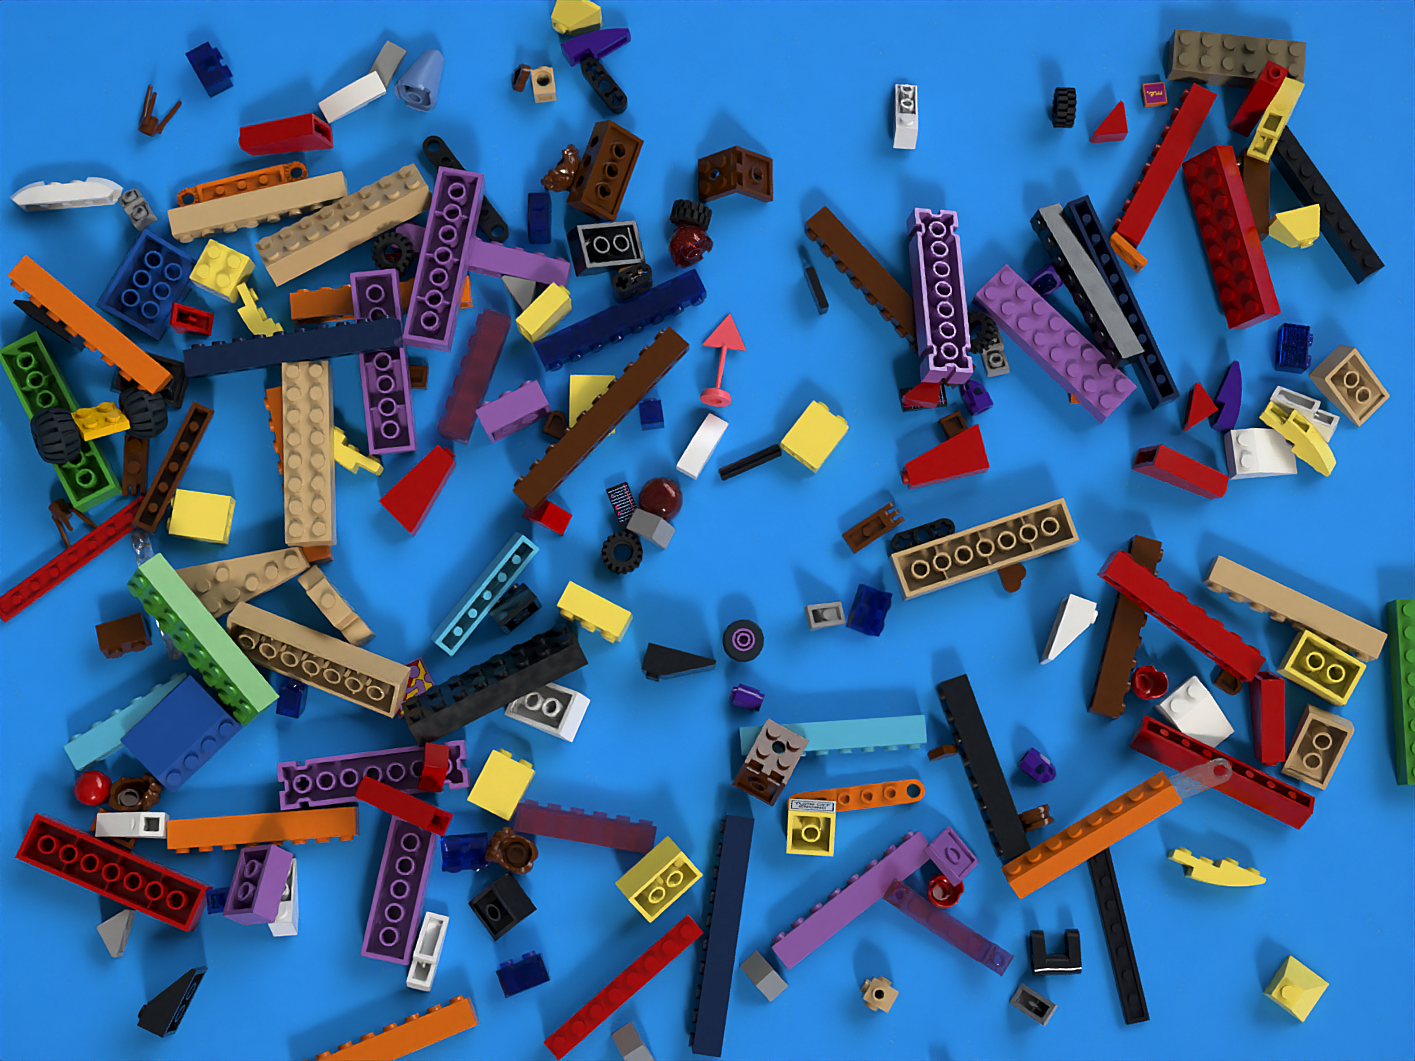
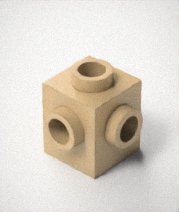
(886, 997)

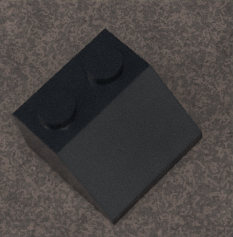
(502, 906)

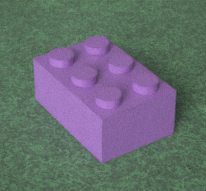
(513, 411)
(258, 885)

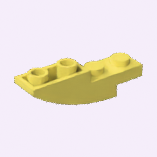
(1275, 119)
(253, 316)
(1306, 438)
(350, 456)
(1223, 873)

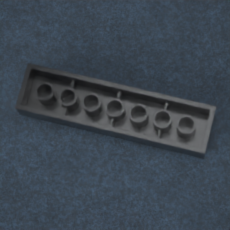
(493, 684)

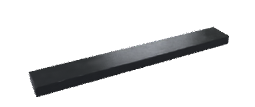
(1117, 938)

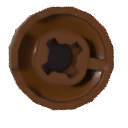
(1036, 818)

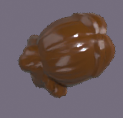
(565, 172)
(135, 793)
(511, 851)

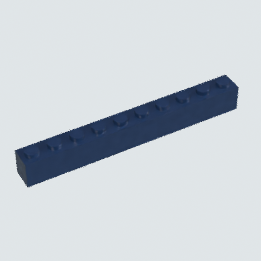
(300, 346)
(1150, 365)
(723, 936)

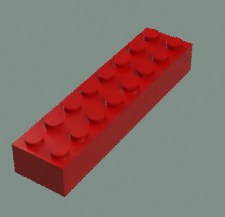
(1231, 237)
(114, 872)

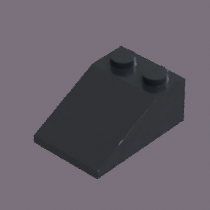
(604, 247)
(39, 315)
(172, 393)
(515, 607)
(670, 663)
(168, 1008)

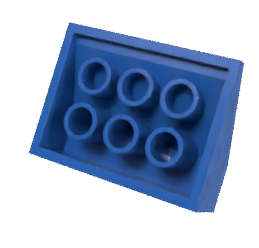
(148, 284)
(181, 733)

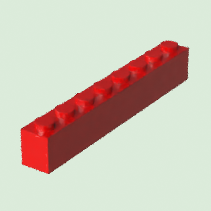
(1165, 164)
(1181, 616)
(1245, 784)
(623, 987)

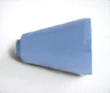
(422, 81)

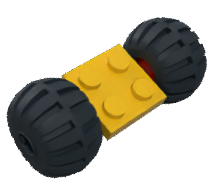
(58, 430)

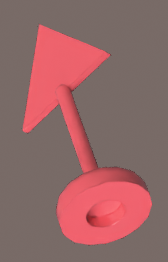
(724, 337)

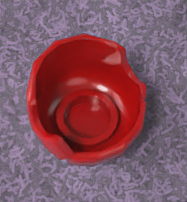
(1149, 682)
(92, 788)
(942, 892)

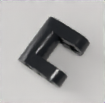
(623, 286)
(1057, 963)

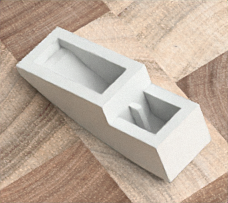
(352, 97)
(1309, 408)
(702, 446)
(427, 952)

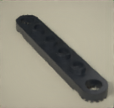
(488, 215)

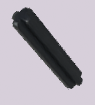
(750, 462)

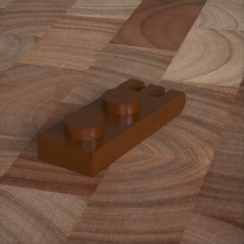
(135, 465)
(872, 528)

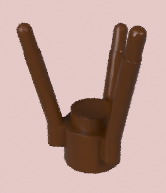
(149, 124)
(62, 513)

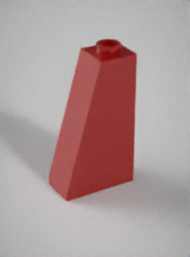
(1258, 98)
(286, 135)
(951, 460)
(1180, 471)
(417, 491)
(1268, 717)
(403, 805)

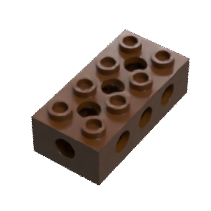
(605, 171)

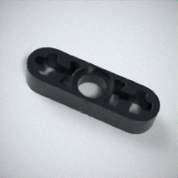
(618, 93)
(936, 525)

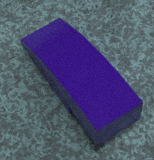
(595, 44)
(1228, 399)

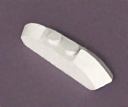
(72, 195)

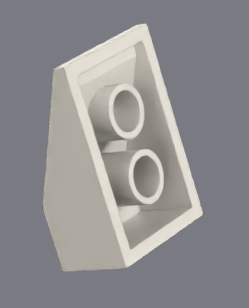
(1258, 453)
(1071, 620)
(551, 710)
(1195, 713)

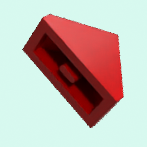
(1113, 127)
(190, 320)
(923, 395)
(1198, 407)
(549, 516)
(433, 767)

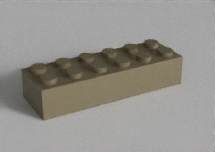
(1229, 58)

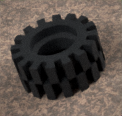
(1064, 107)
(690, 213)
(404, 245)
(987, 333)
(619, 539)

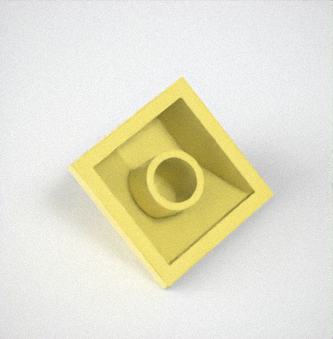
(576, 17)
(1296, 226)
(1295, 988)

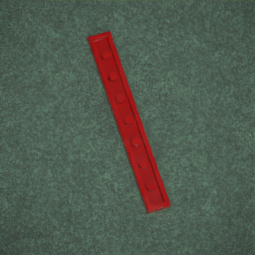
(69, 561)

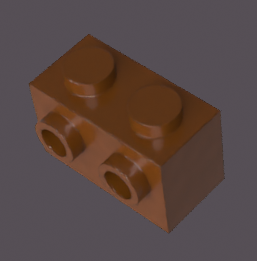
(123, 635)

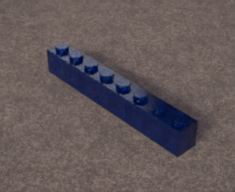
(620, 320)

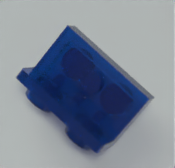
(869, 611)
(464, 852)

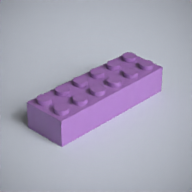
(400, 892)

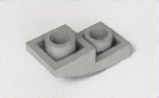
(388, 62)
(137, 208)
(995, 359)

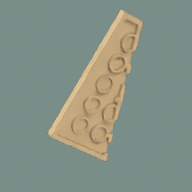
(242, 579)

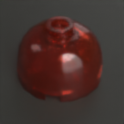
(688, 245)
(661, 498)

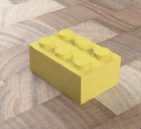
(594, 612)
(1321, 668)
(658, 879)

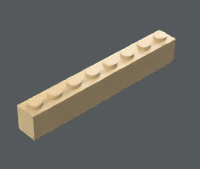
(256, 207)
(1294, 608)

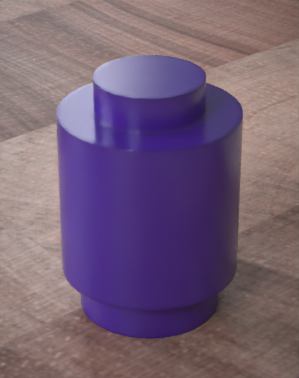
(747, 697)

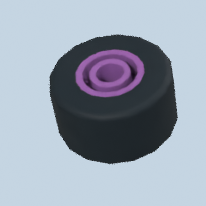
(740, 648)

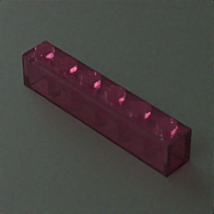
(475, 376)
(585, 828)

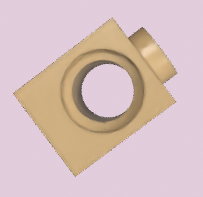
(543, 93)

